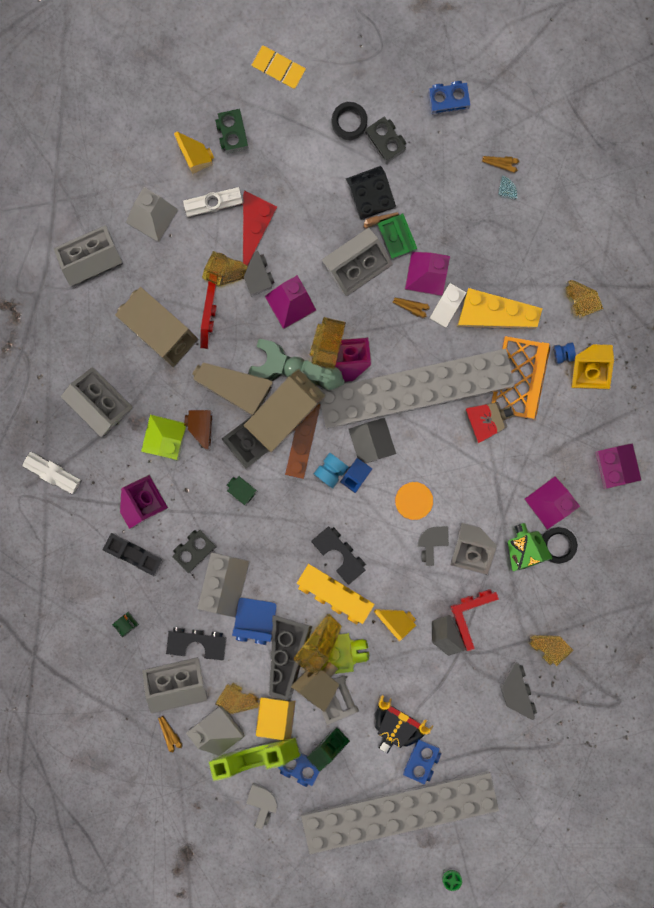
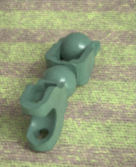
(282, 365)

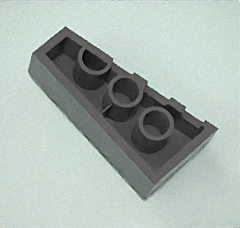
(287, 640)

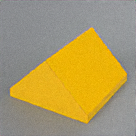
(275, 718)

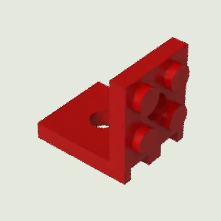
(468, 603)

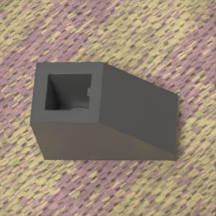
(256, 276)

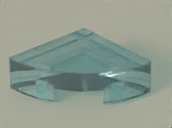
(507, 188)

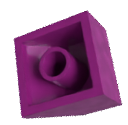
(618, 466)

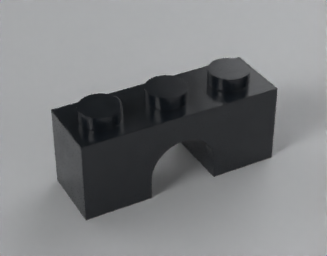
(133, 554)
(351, 566)
(213, 644)

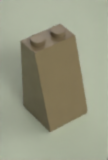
(156, 326)
(237, 388)
(284, 410)

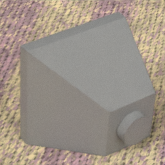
(151, 214)
(473, 549)
(215, 732)

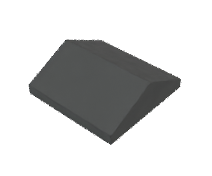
(372, 441)
(244, 445)
(446, 636)

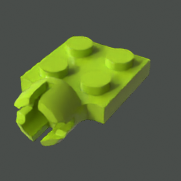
(346, 653)

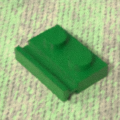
(397, 236)

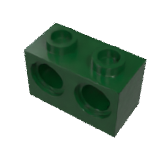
(236, 130)
(241, 490)
(328, 749)

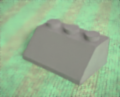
(87, 255)
(357, 261)
(96, 401)
(223, 584)
(174, 685)

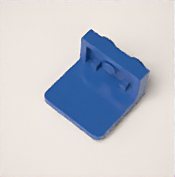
(254, 620)

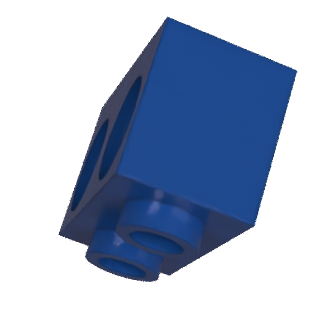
(450, 103)
(417, 760)
(302, 762)

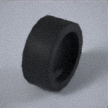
(349, 106)
(573, 544)

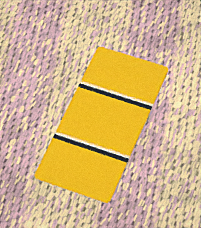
(278, 67)

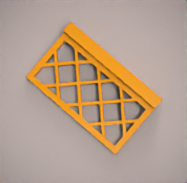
(537, 379)

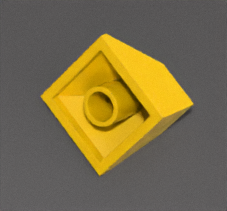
(194, 152)
(594, 367)
(397, 621)

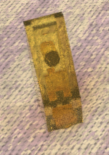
(319, 646)

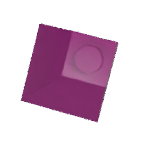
(427, 273)
(290, 302)
(353, 358)
(140, 501)
(552, 502)

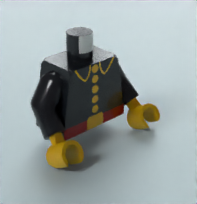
(397, 727)

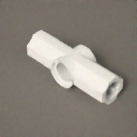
(200, 204)
(51, 472)

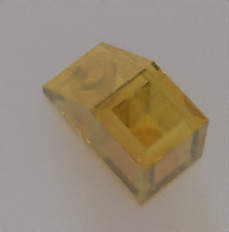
(223, 269)
(585, 299)
(552, 646)
(236, 701)

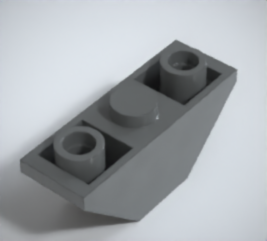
(517, 693)

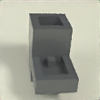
(432, 537)

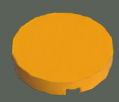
(414, 500)

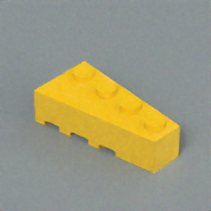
(493, 311)
(335, 594)

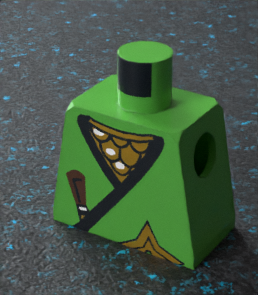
(527, 548)

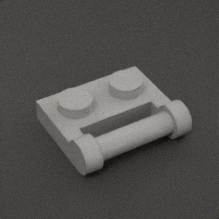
(334, 711)

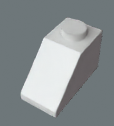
(448, 305)

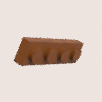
(302, 445)

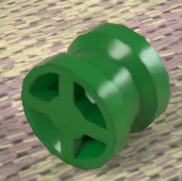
(452, 883)

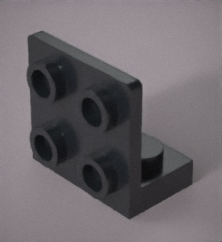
(371, 192)

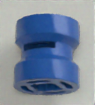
(564, 353)

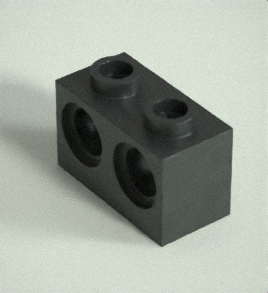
(381, 141)
(197, 554)

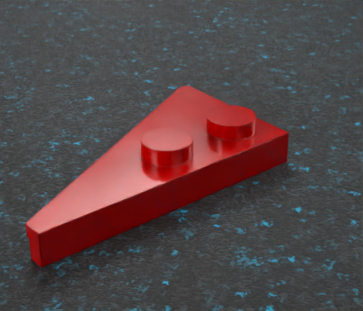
(256, 218)
(209, 310)

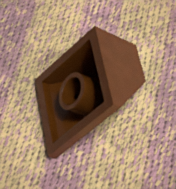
(200, 426)

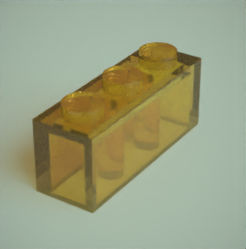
(327, 342)

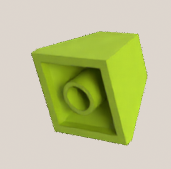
(164, 437)

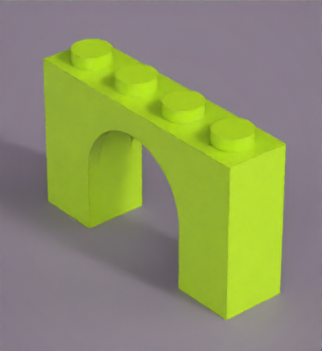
(270, 755)

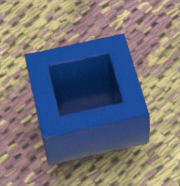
(356, 475)

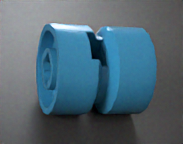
(331, 470)

